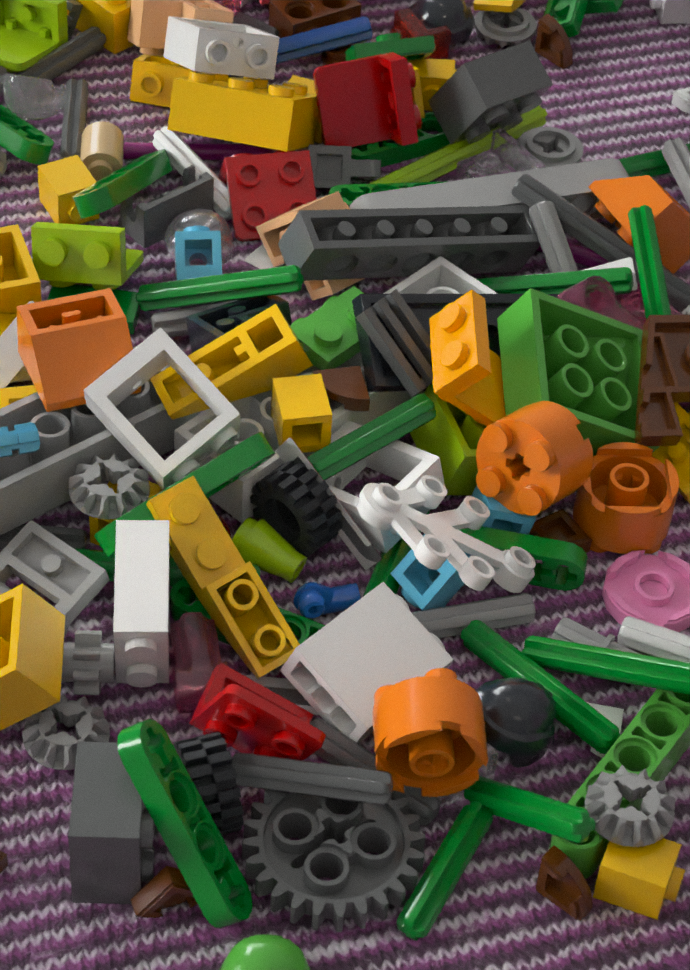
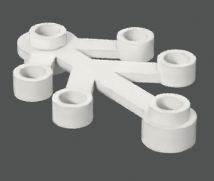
(388, 507)

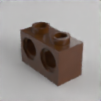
(305, 15)

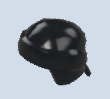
(448, 13)
(518, 718)

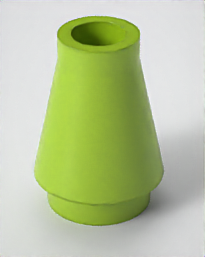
(268, 549)

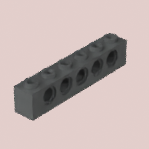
(407, 239)

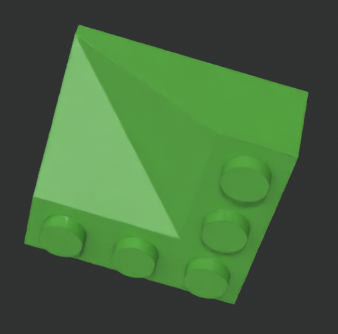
(574, 360)

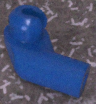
(317, 599)

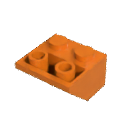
(670, 217)
(71, 344)

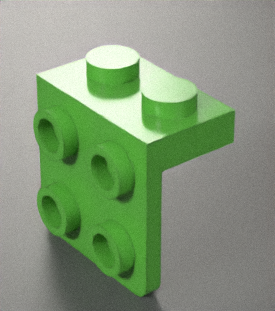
(330, 332)

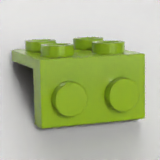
(30, 31)
(82, 255)

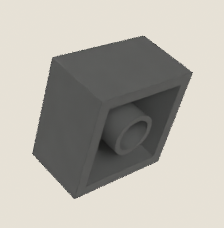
(490, 93)
(107, 829)

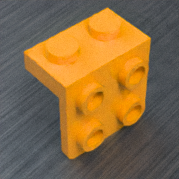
(462, 363)

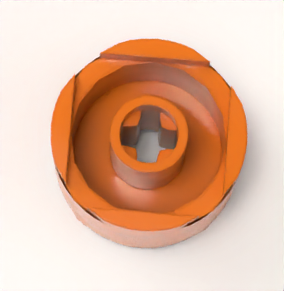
(533, 458)
(627, 499)
(430, 733)

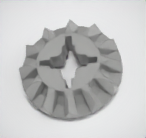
(519, 29)
(544, 139)
(100, 500)
(60, 749)
(628, 825)

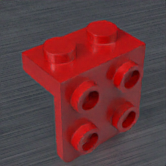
(367, 101)
(265, 187)
(255, 717)

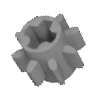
(88, 662)

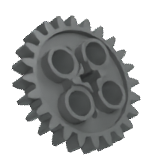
(332, 849)

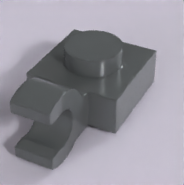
(335, 167)

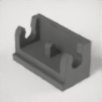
(150, 219)

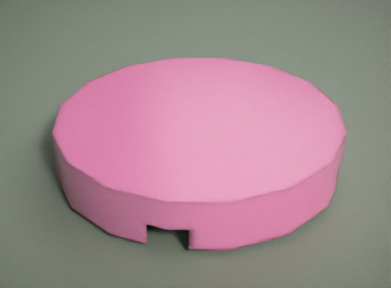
(649, 589)

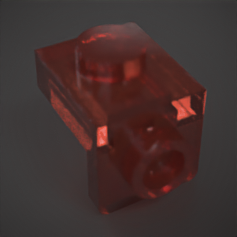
(409, 26)

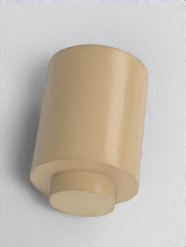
(102, 149)

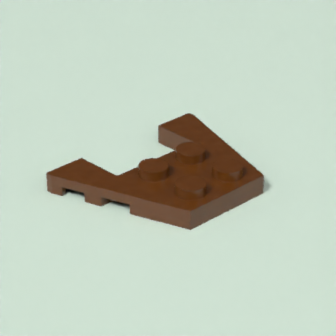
(662, 379)

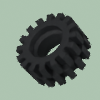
(297, 507)
(214, 778)

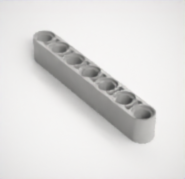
(566, 180)

